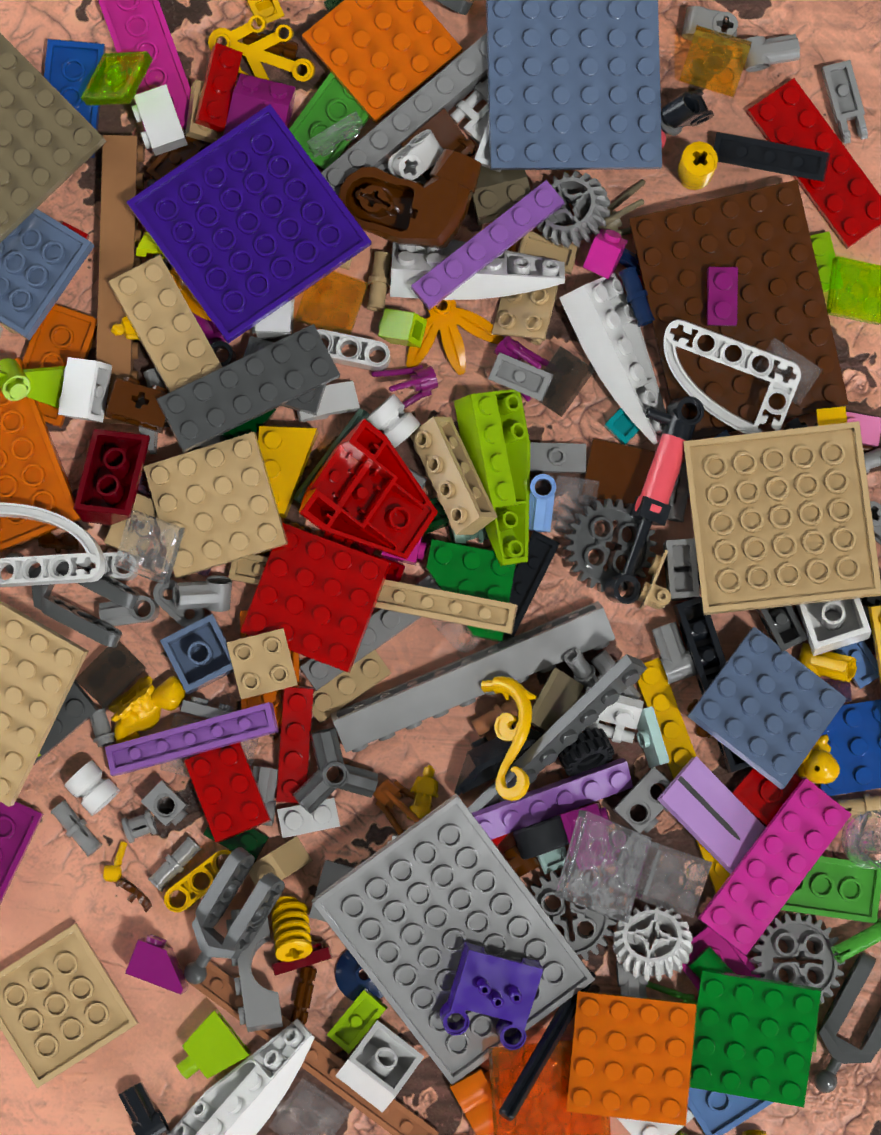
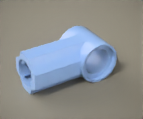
(541, 506)

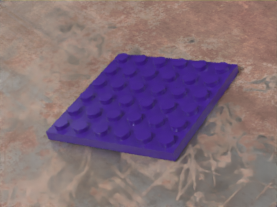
(249, 223)

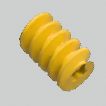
(697, 165)
(291, 929)

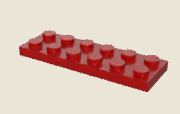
(846, 196)

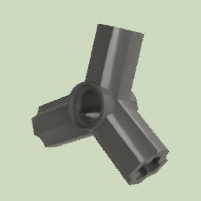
(350, 778)

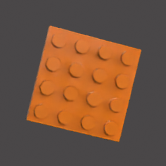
(381, 49)
(631, 1058)

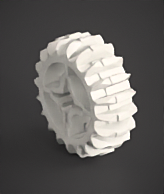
(666, 951)

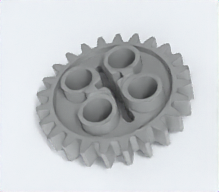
(796, 934)
(582, 943)

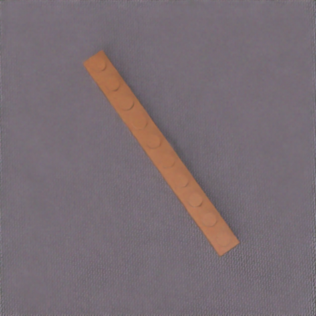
(319, 1061)

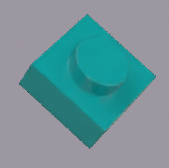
(621, 427)

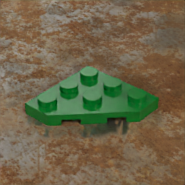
(470, 573)

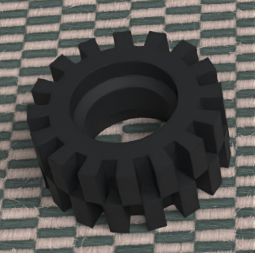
(587, 752)

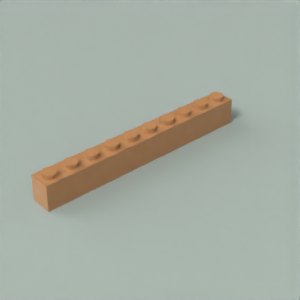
(117, 251)

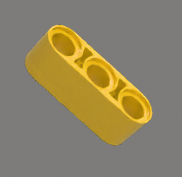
(188, 885)

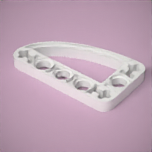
(744, 364)
(50, 562)

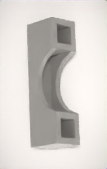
(261, 1005)

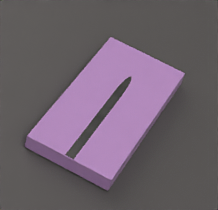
(711, 814)

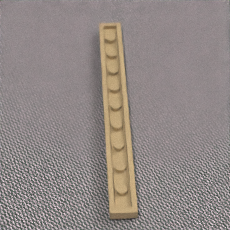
(413, 600)

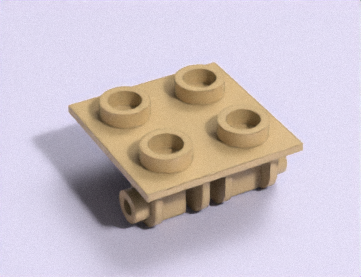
(526, 314)
(652, 594)
(262, 663)

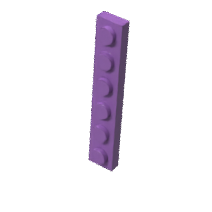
(487, 245)
(191, 739)
(555, 799)

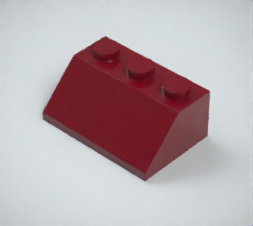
(111, 476)

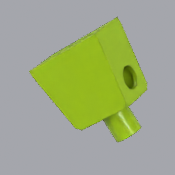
(212, 1048)

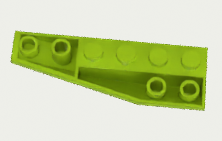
(499, 448)

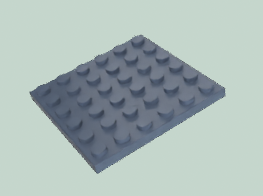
(574, 84)

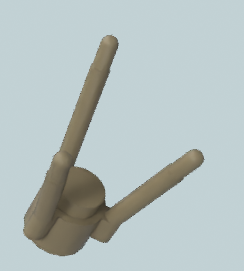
(614, 220)

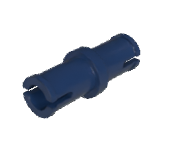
(636, 296)

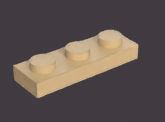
(349, 686)

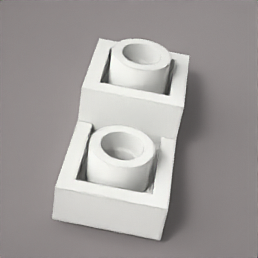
(336, 399)

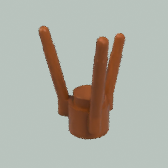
(389, 795)

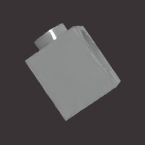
(153, 800)

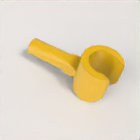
(113, 873)

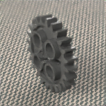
(584, 540)

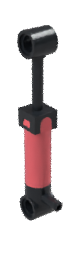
(653, 502)

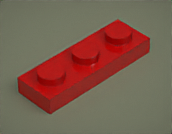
(218, 87)

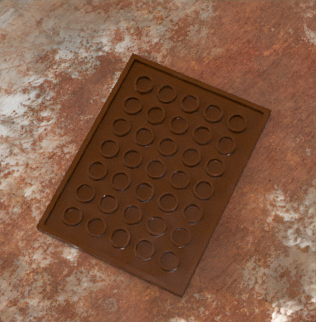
(777, 296)

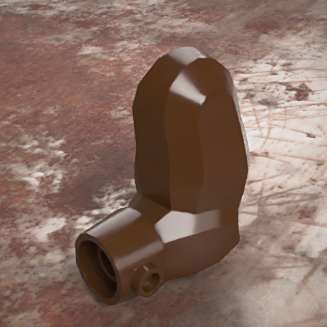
(413, 211)

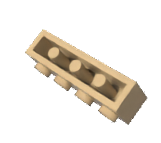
(453, 476)

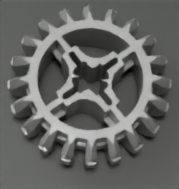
(588, 206)

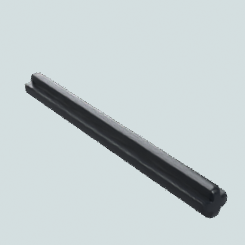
(539, 1057)

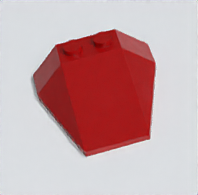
(369, 495)

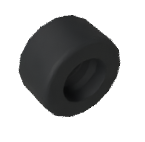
(541, 837)

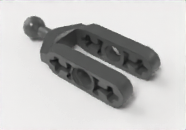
(75, 617)
(215, 904)
(838, 1048)

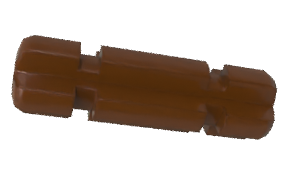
(288, 48)
(304, 994)

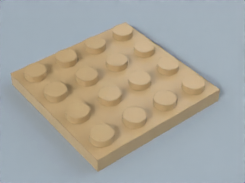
(221, 502)
(60, 1006)

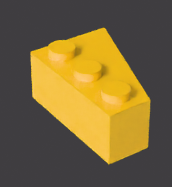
(285, 458)

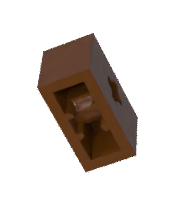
(123, 404)

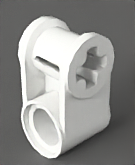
(419, 153)

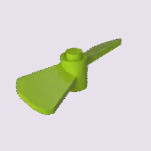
(36, 383)

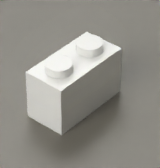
(159, 119)
(85, 389)

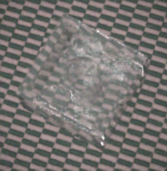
(673, 879)

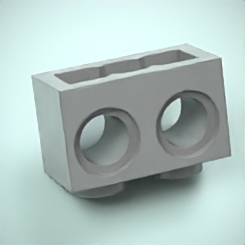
(681, 569)
(641, 795)

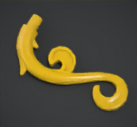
(518, 735)

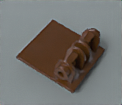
(447, 135)

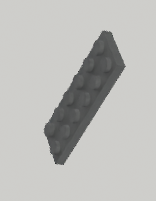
(248, 388)

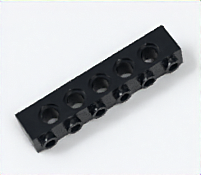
(707, 657)

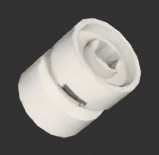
(393, 420)
(92, 788)

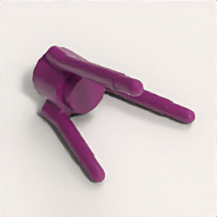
(518, 351)
(422, 380)

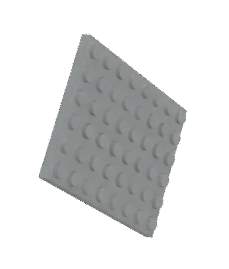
(415, 909)

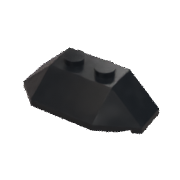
(485, 760)

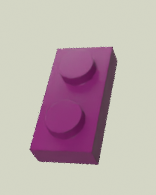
(722, 296)

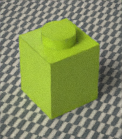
(402, 328)

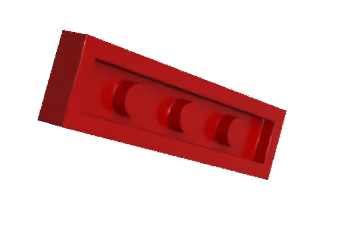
(294, 741)

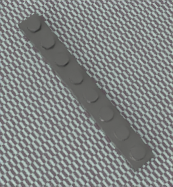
(569, 726)

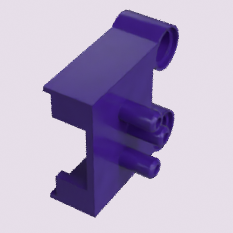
(495, 989)

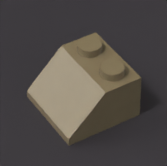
(498, 193)
(555, 699)

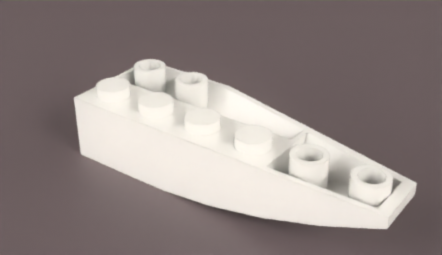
(504, 276)
(616, 349)
(252, 1090)

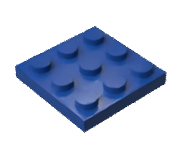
(856, 747)

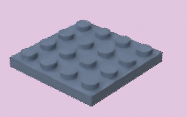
(35, 270)
(767, 707)

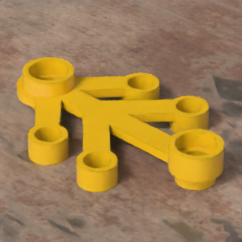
(256, 53)

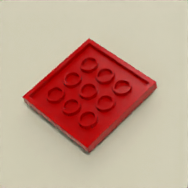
(318, 596)

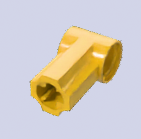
(829, 664)

